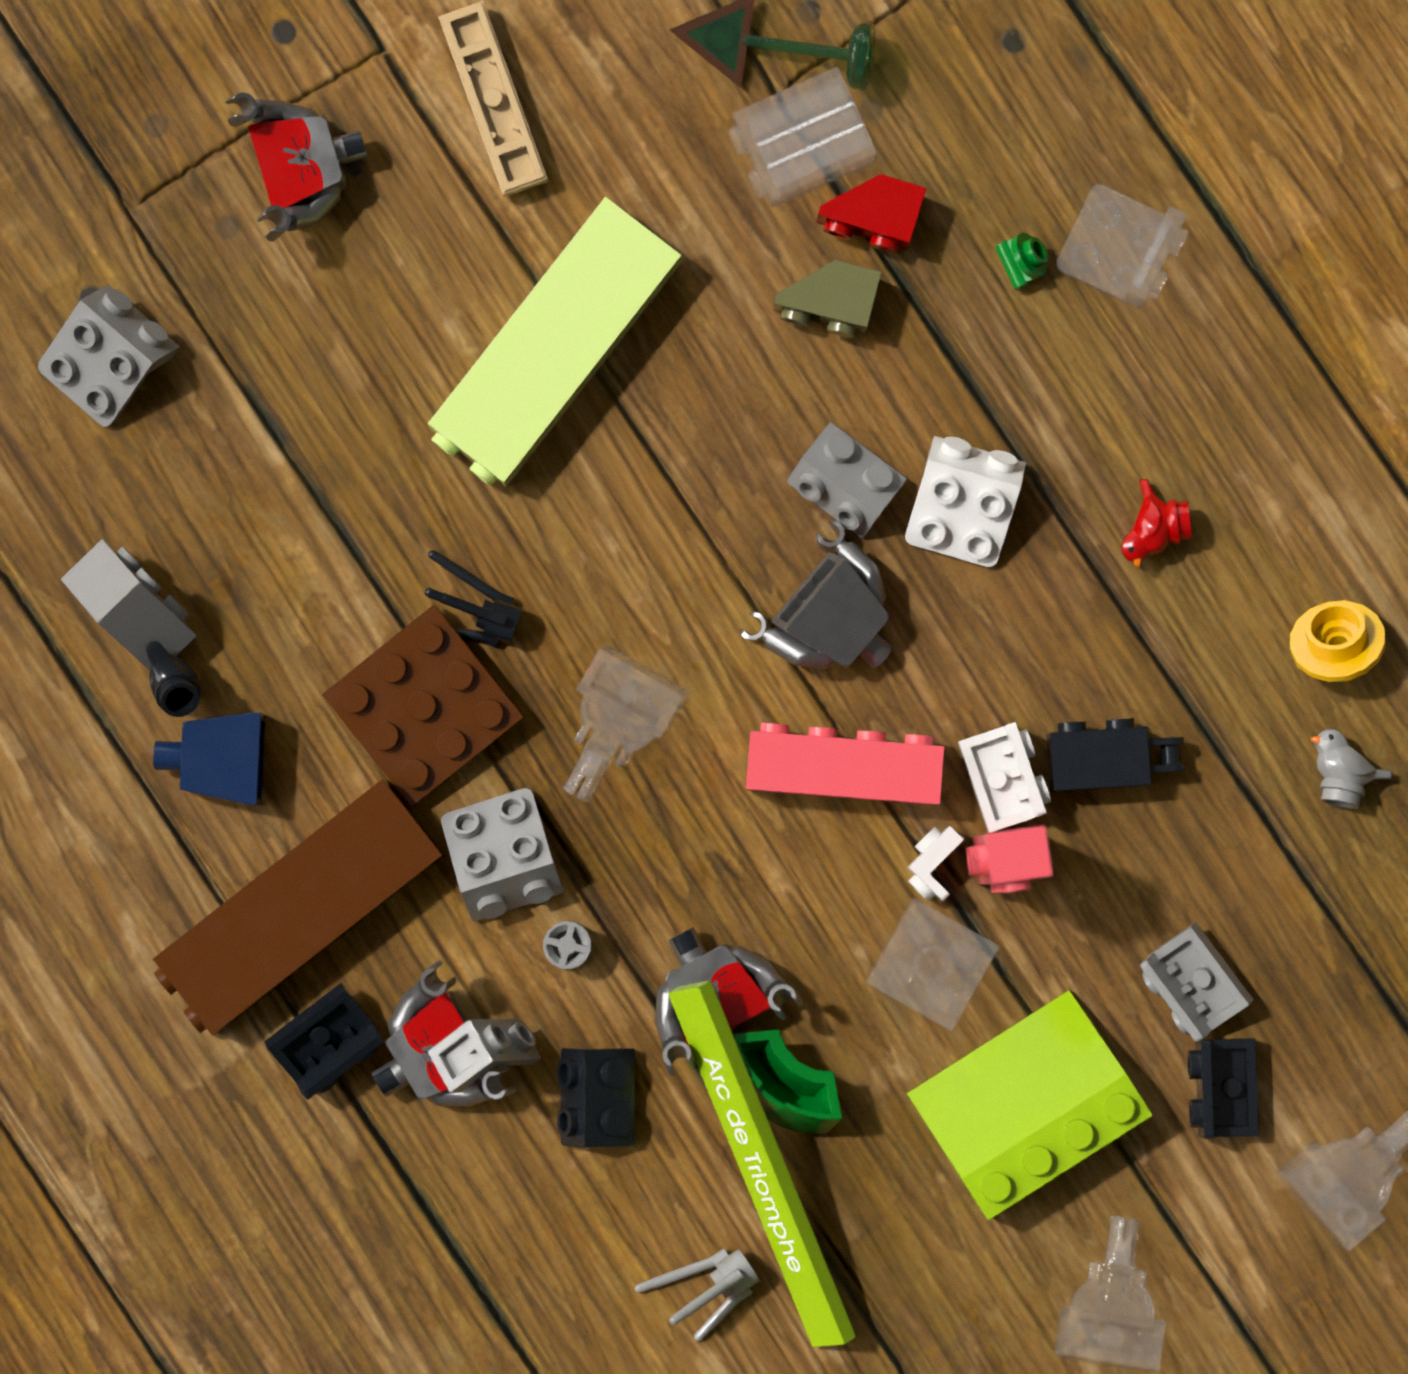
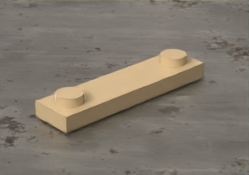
(493, 99)

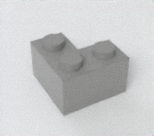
(126, 602)

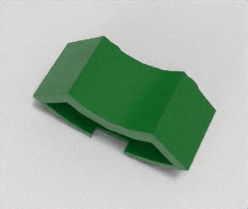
(788, 1089)

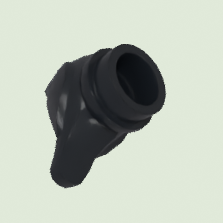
(172, 682)

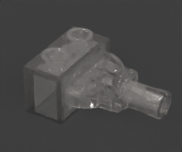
(624, 708)
(1347, 1183)
(1110, 1318)

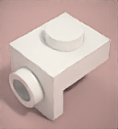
(934, 849)

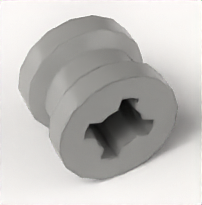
(560, 943)

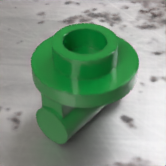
(1023, 259)

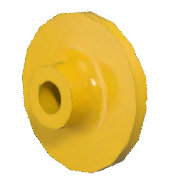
(1337, 641)

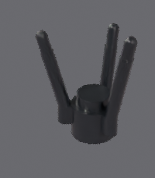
(495, 618)

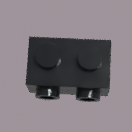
(325, 1041)
(1225, 1088)
(597, 1097)

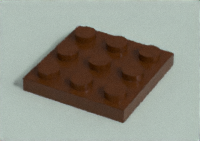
(423, 705)

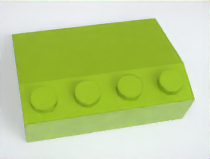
(1029, 1104)

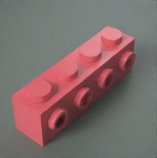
(845, 767)
(1009, 858)

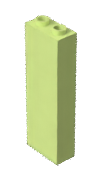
(554, 343)

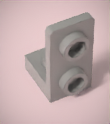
(479, 1048)

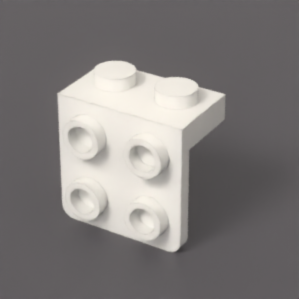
(965, 501)

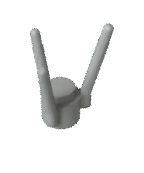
(731, 1277)

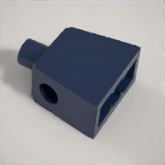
(218, 757)

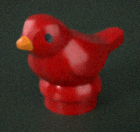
(1155, 526)

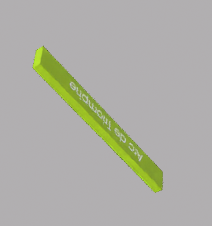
(761, 1164)

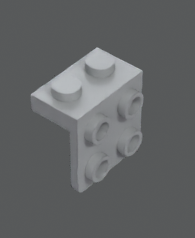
(105, 354)
(501, 854)

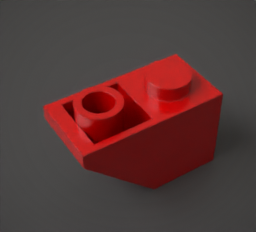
(877, 210)

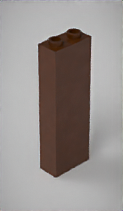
(296, 909)

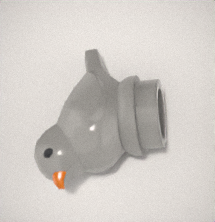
(1343, 770)

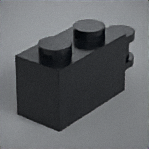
(1107, 756)

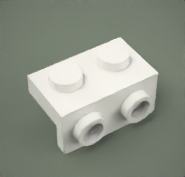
(1003, 776)

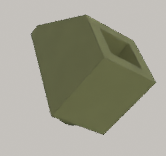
(832, 295)

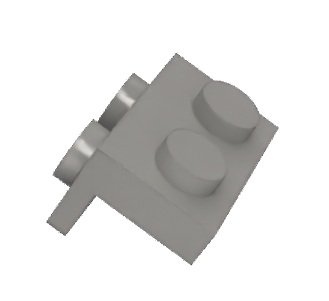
(846, 480)
(1194, 982)

